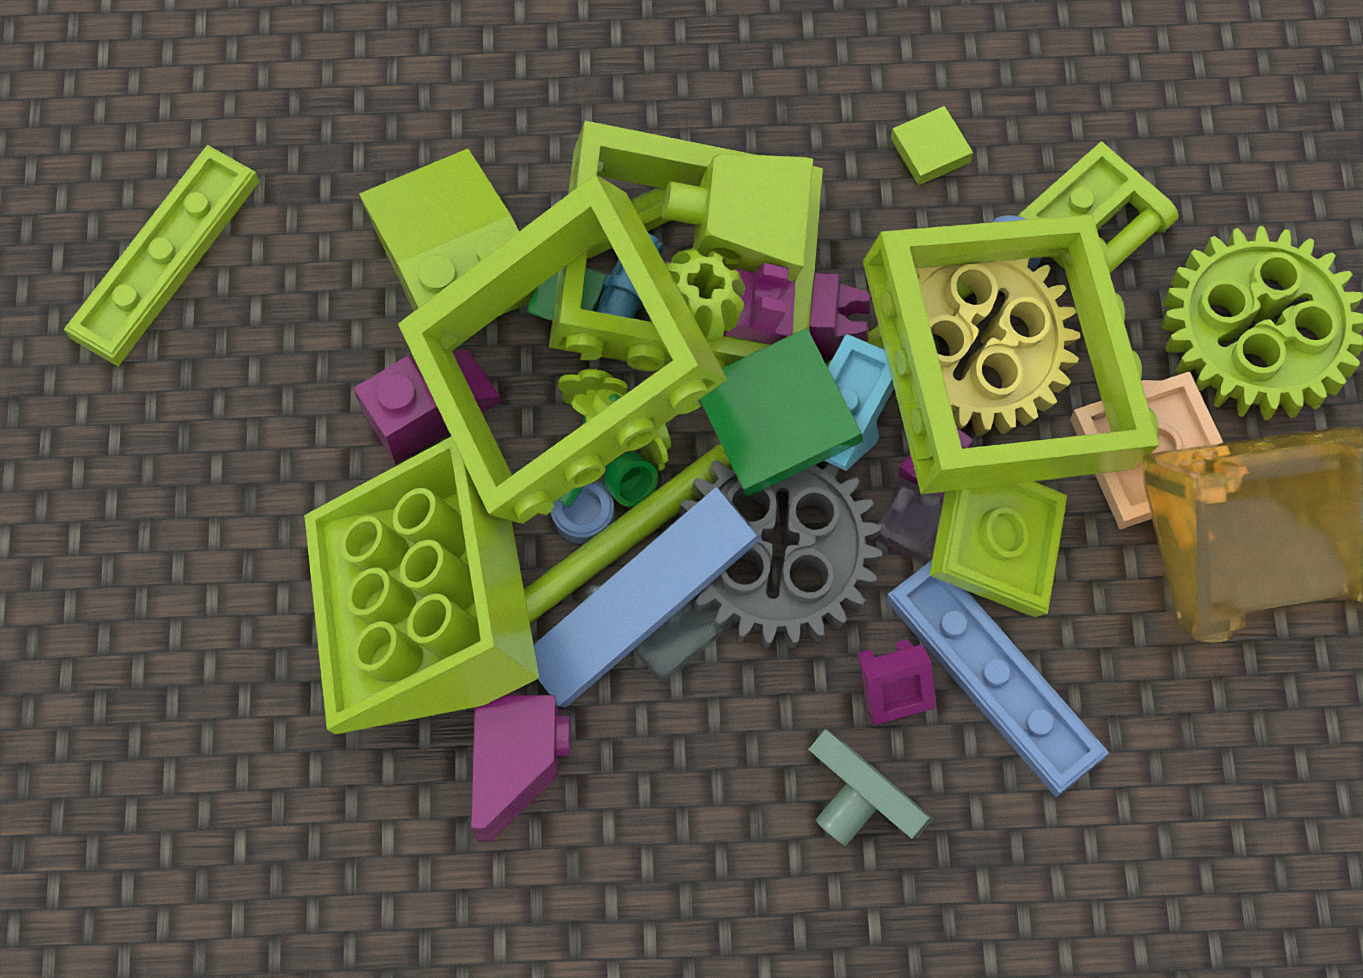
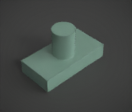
(862, 794)

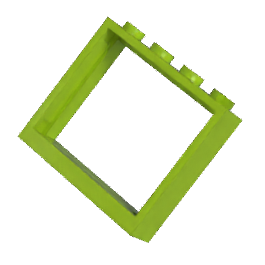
(652, 162)
(504, 279)
(918, 377)

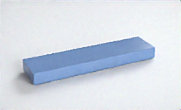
(642, 596)
(998, 679)

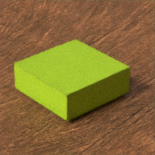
(931, 145)

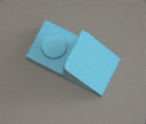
(866, 385)

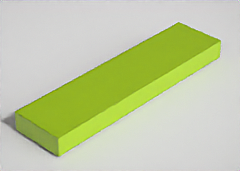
(162, 255)

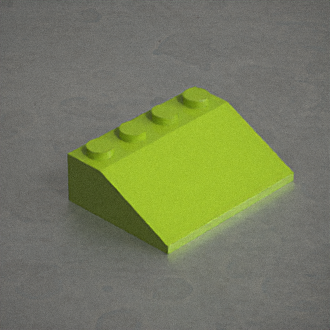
(416, 597)

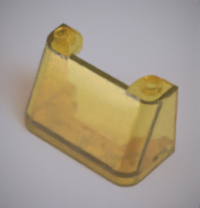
(1257, 525)

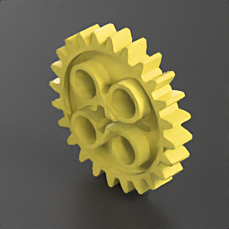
(1027, 365)

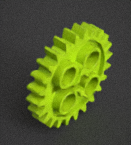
(1296, 365)

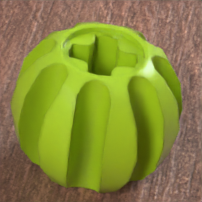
(709, 291)

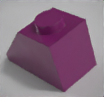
(403, 409)
(514, 757)

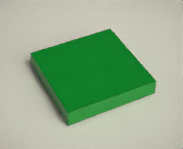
(779, 413)

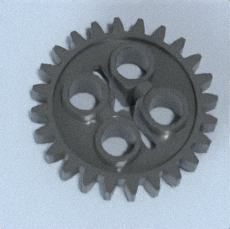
(832, 552)

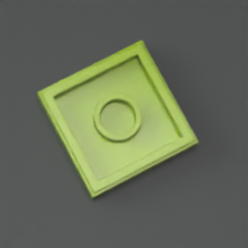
(1001, 543)

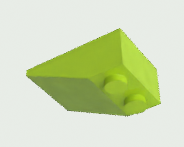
(439, 224)

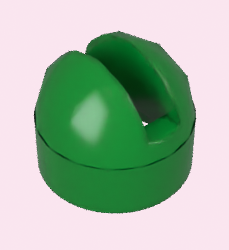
(630, 479)

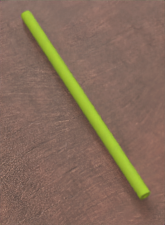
(634, 525)

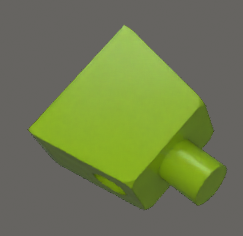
(747, 210)

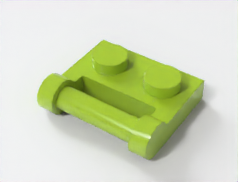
(1102, 187)

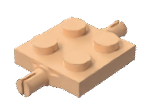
(1182, 424)

